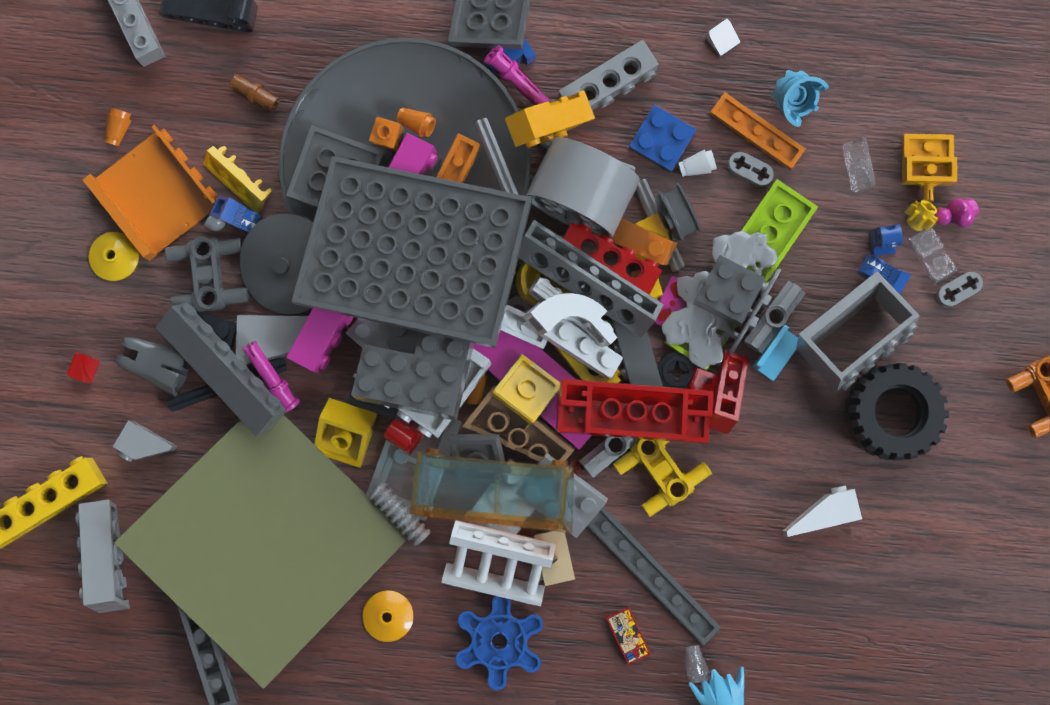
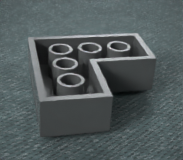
(418, 382)

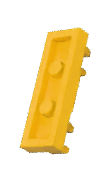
(236, 178)

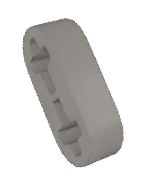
(753, 164)
(956, 285)

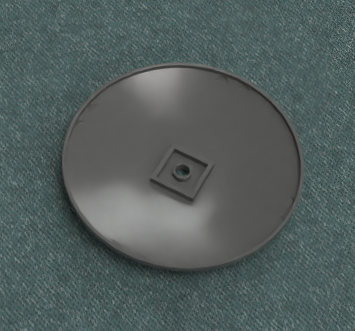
(410, 75)

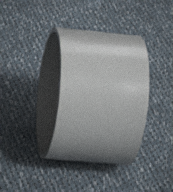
(582, 186)

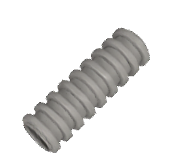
(399, 514)

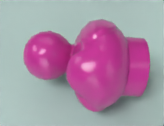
(959, 211)

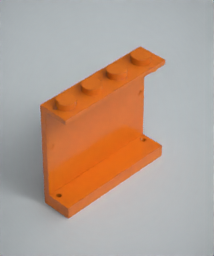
(153, 194)

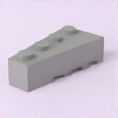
(100, 557)

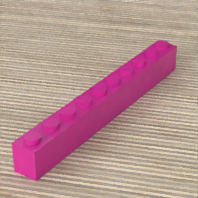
(324, 328)

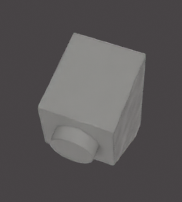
(141, 443)

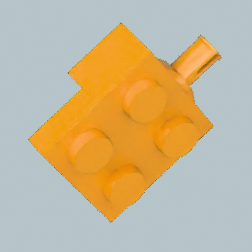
(928, 161)

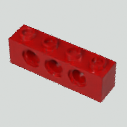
(625, 257)

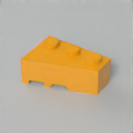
(549, 120)

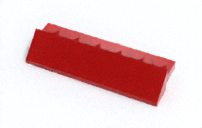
(634, 411)

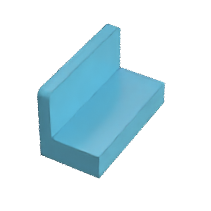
(776, 354)

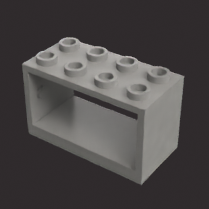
(873, 288)

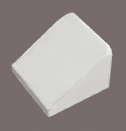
(723, 37)

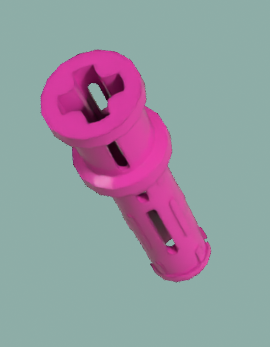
(509, 71)
(276, 385)

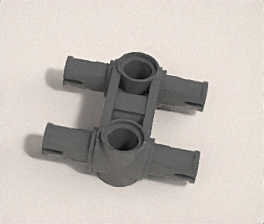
(207, 273)

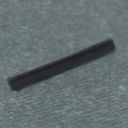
(206, 392)

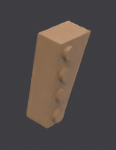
(516, 433)

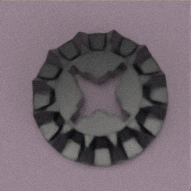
(668, 363)

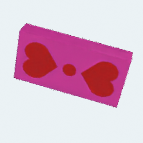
(671, 301)

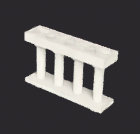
(502, 544)

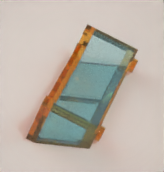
(493, 492)

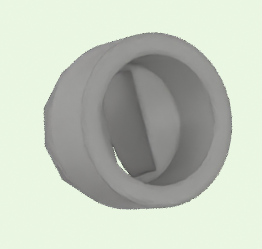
(214, 224)

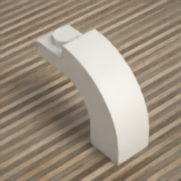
(574, 308)

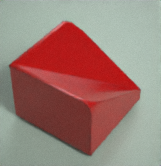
(83, 368)

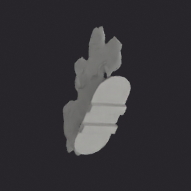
(700, 326)

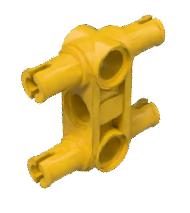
(663, 472)

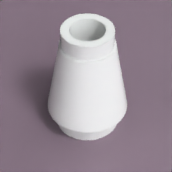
(700, 163)

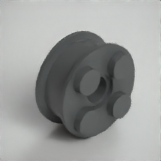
(678, 212)

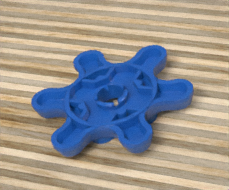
(499, 659)

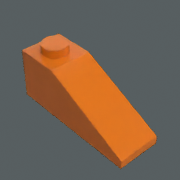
(644, 242)

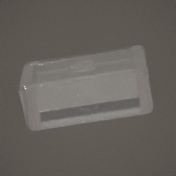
(859, 165)

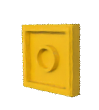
(526, 389)

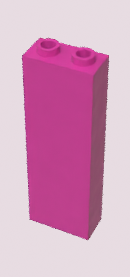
(504, 357)

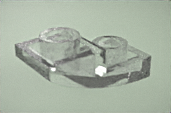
(932, 256)

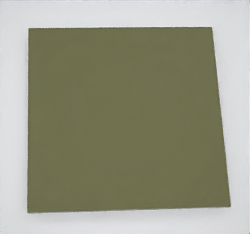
(262, 544)

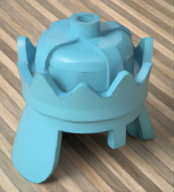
(797, 95)

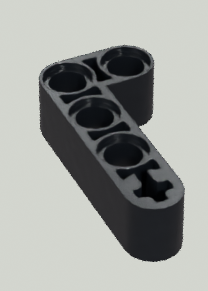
(226, 14)

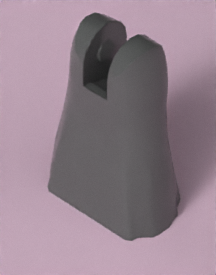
(156, 364)

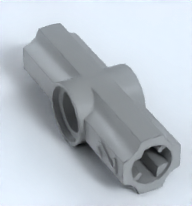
(784, 305)
(602, 456)

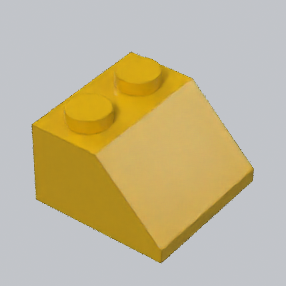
(344, 432)

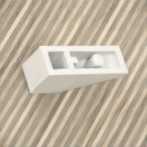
(830, 510)

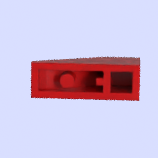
(728, 392)

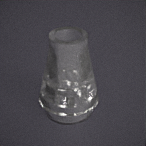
(695, 665)

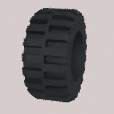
(927, 401)

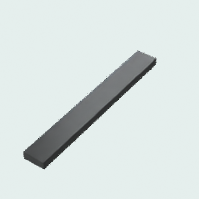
(654, 576)

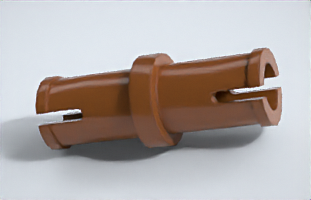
(254, 92)

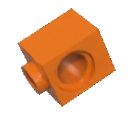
(386, 134)

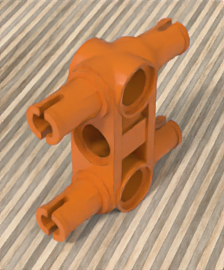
(1042, 387)

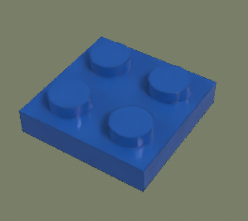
(662, 138)

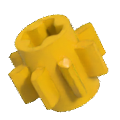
(921, 215)

